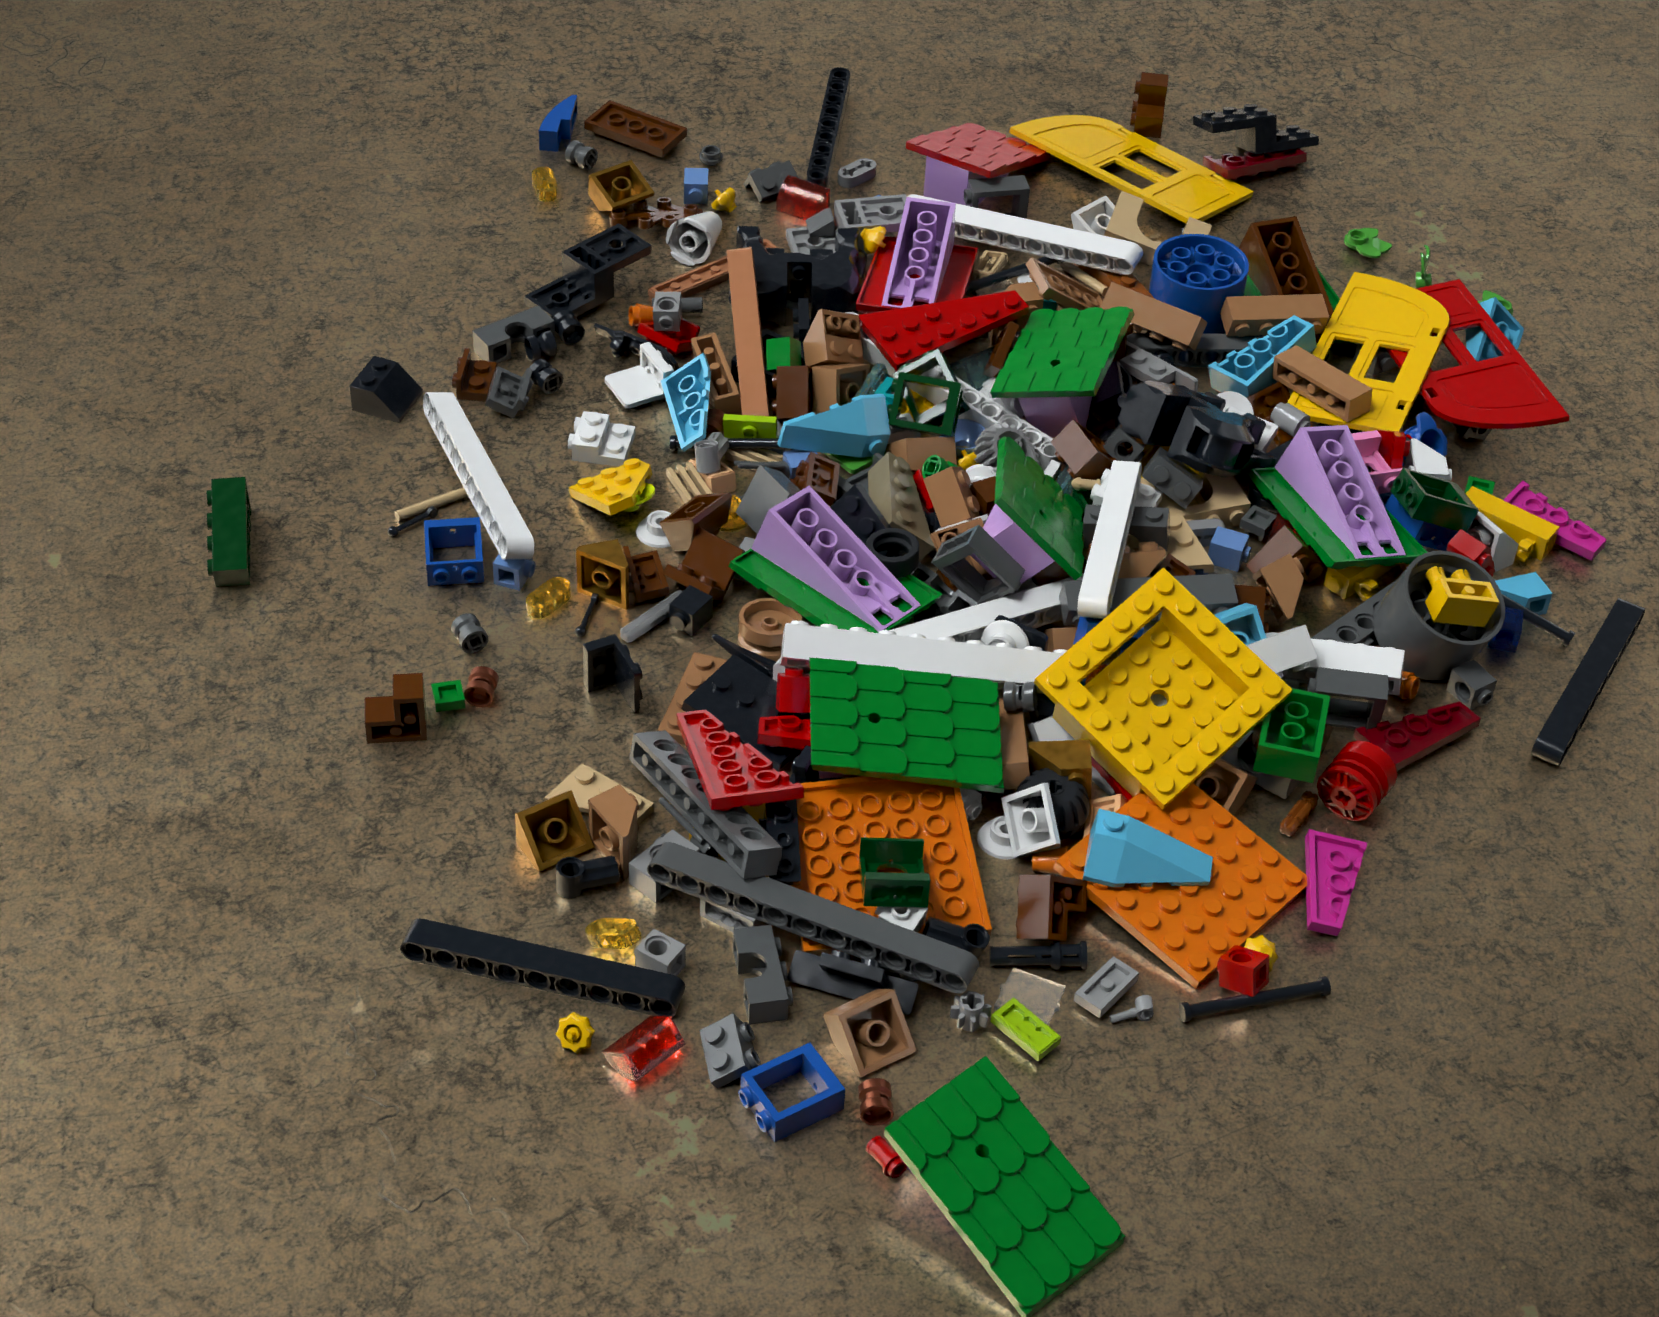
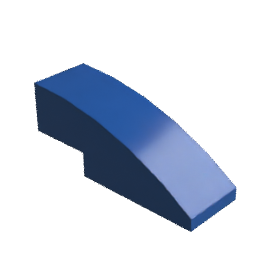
(558, 124)

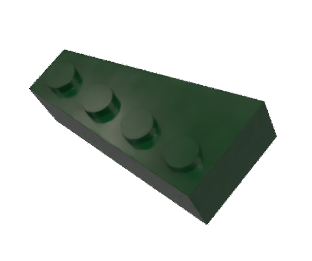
(230, 531)

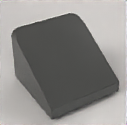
(821, 224)

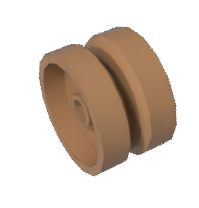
(762, 626)

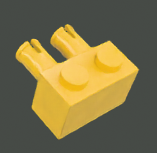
(1459, 598)

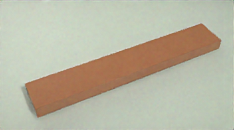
(699, 278)

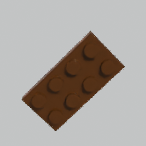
(635, 128)

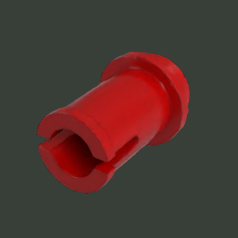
(886, 1156)

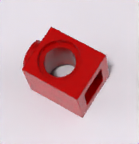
(1243, 970)

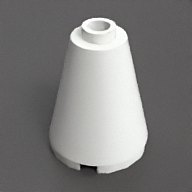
(694, 237)

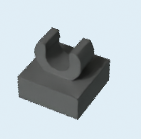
(1257, 522)

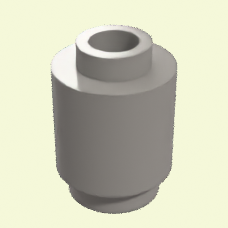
(1289, 418)

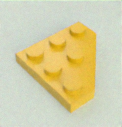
(613, 488)

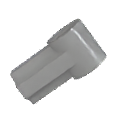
(709, 452)

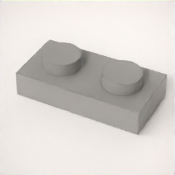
(1106, 987)

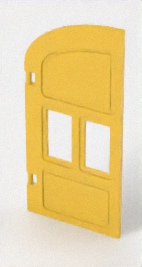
(1098, 142)
(1386, 316)

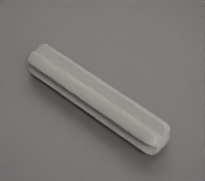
(647, 620)

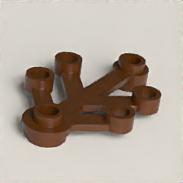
(652, 215)

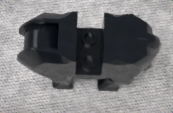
(823, 277)
(1194, 428)

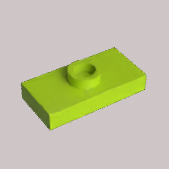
(749, 426)
(1025, 1029)

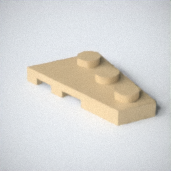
(588, 783)

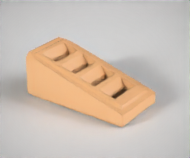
(719, 481)

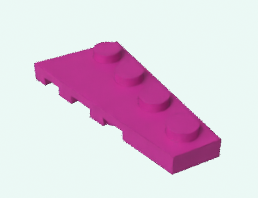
(1571, 535)
(1331, 877)

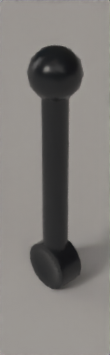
(431, 512)
(580, 631)

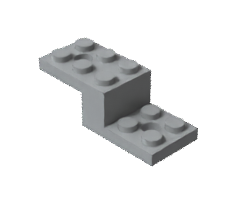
(852, 213)

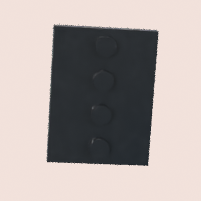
(738, 698)

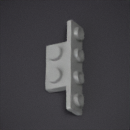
(1149, 367)

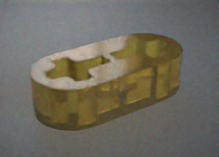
(544, 184)
(548, 597)
(613, 933)

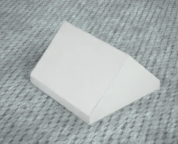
(1094, 216)
(1031, 828)

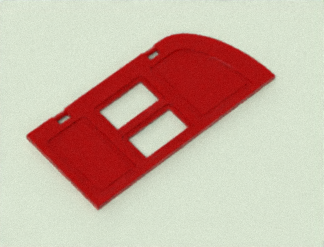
(1486, 392)

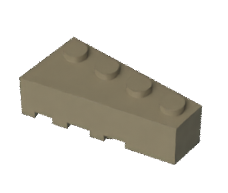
(897, 498)

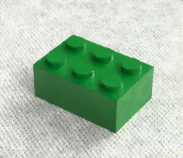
(1293, 737)

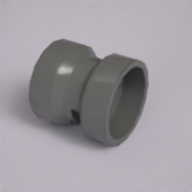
(579, 154)
(469, 633)
(1020, 696)

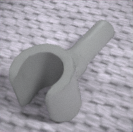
(1143, 1010)

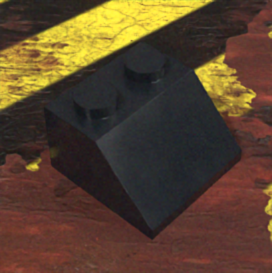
(384, 390)

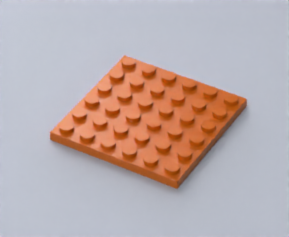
(844, 810)
(1197, 923)

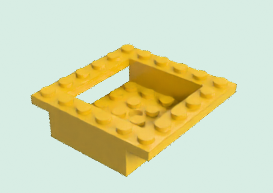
(1192, 659)

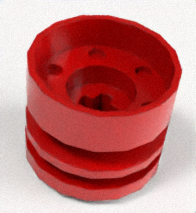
(1357, 780)

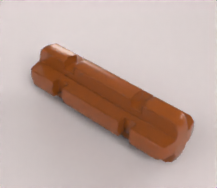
(1298, 813)

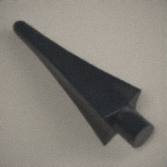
(759, 662)

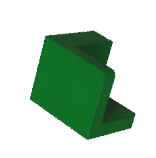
(782, 352)

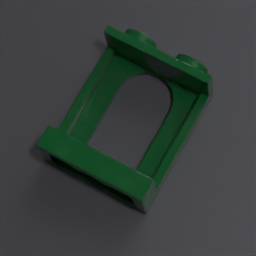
(880, 887)

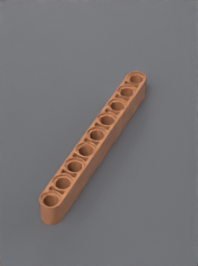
(748, 332)

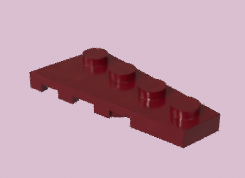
(1250, 164)
(1420, 735)

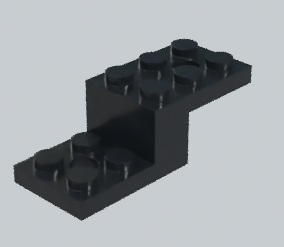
(1255, 129)
(589, 272)

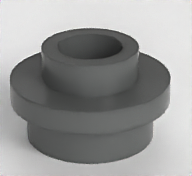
(710, 155)

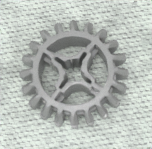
(987, 444)

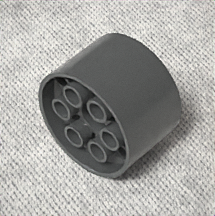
(1431, 646)

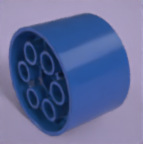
(1198, 275)

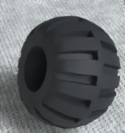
(1068, 799)

